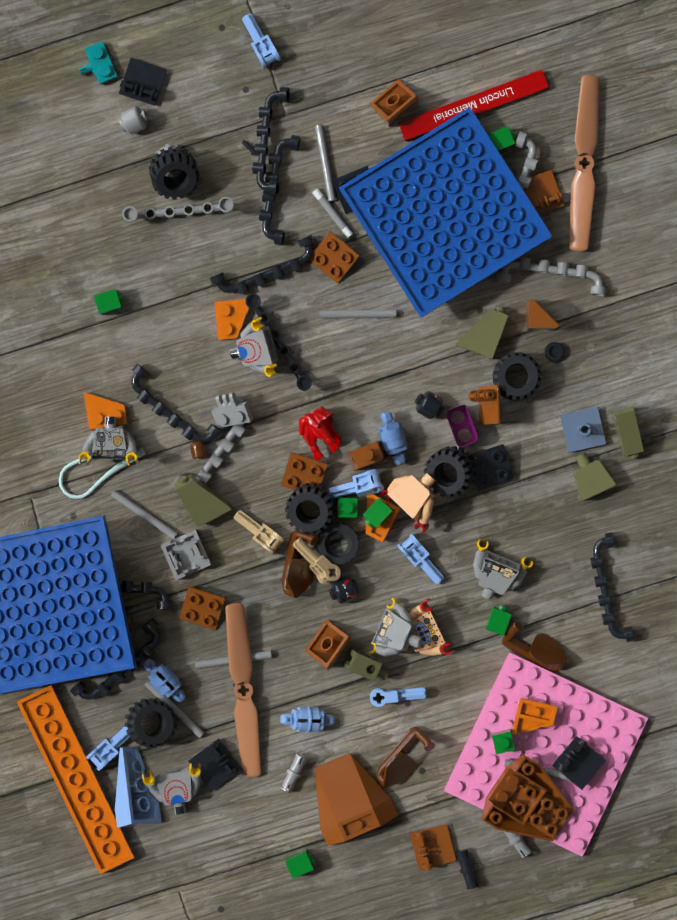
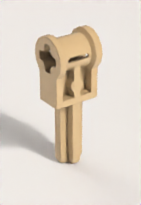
(262, 534)
(319, 565)

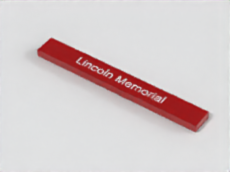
(478, 103)

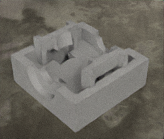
(189, 562)

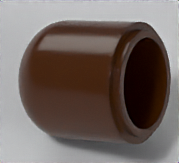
(198, 450)

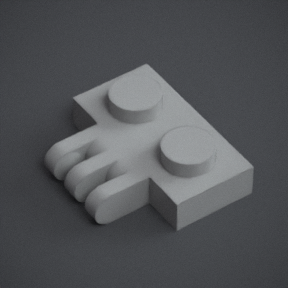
(230, 411)

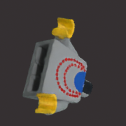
(256, 348)
(175, 786)

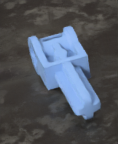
(262, 44)
(361, 485)
(418, 556)
(395, 695)
(108, 749)

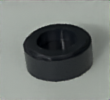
(554, 351)

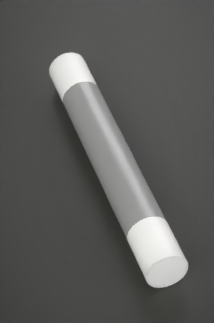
(332, 212)

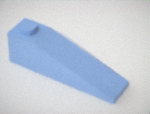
(134, 801)

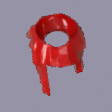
(319, 425)

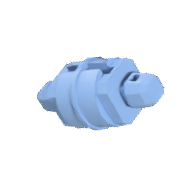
(307, 724)

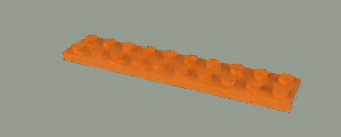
(75, 779)

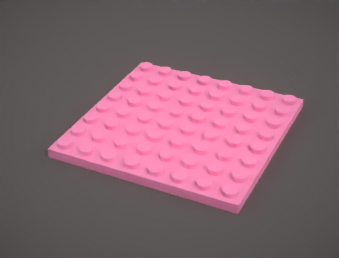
(600, 722)

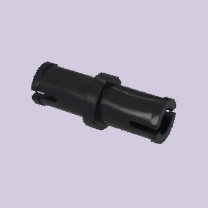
(467, 869)

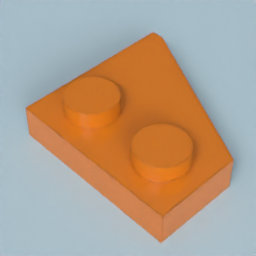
(230, 318)
(99, 408)
(381, 534)
(533, 715)

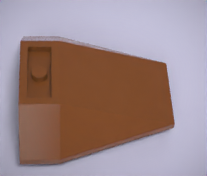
(349, 800)
(526, 802)

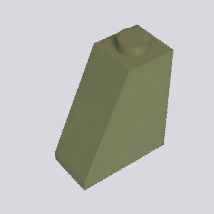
(485, 333)
(628, 432)
(200, 500)

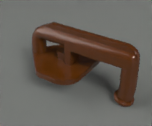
(296, 573)
(543, 651)
(397, 765)

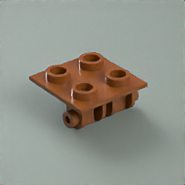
(544, 192)
(334, 257)
(489, 404)
(302, 471)
(202, 608)
(432, 847)

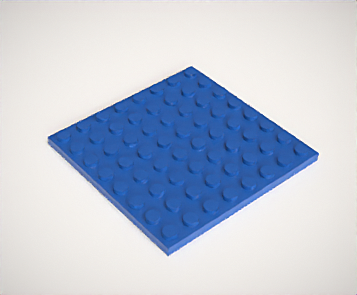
(445, 212)
(61, 606)

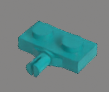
(99, 63)

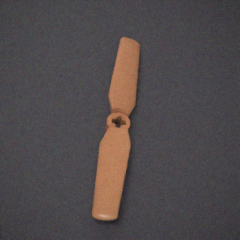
(583, 182)
(241, 670)

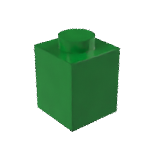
(503, 138)
(109, 301)
(347, 507)
(378, 514)
(498, 620)
(502, 741)
(300, 863)

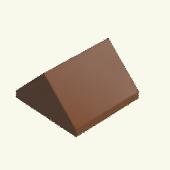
(394, 102)
(537, 318)
(328, 644)

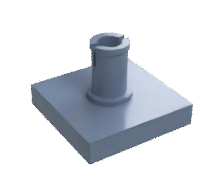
(582, 429)

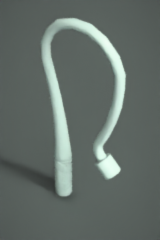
(117, 467)

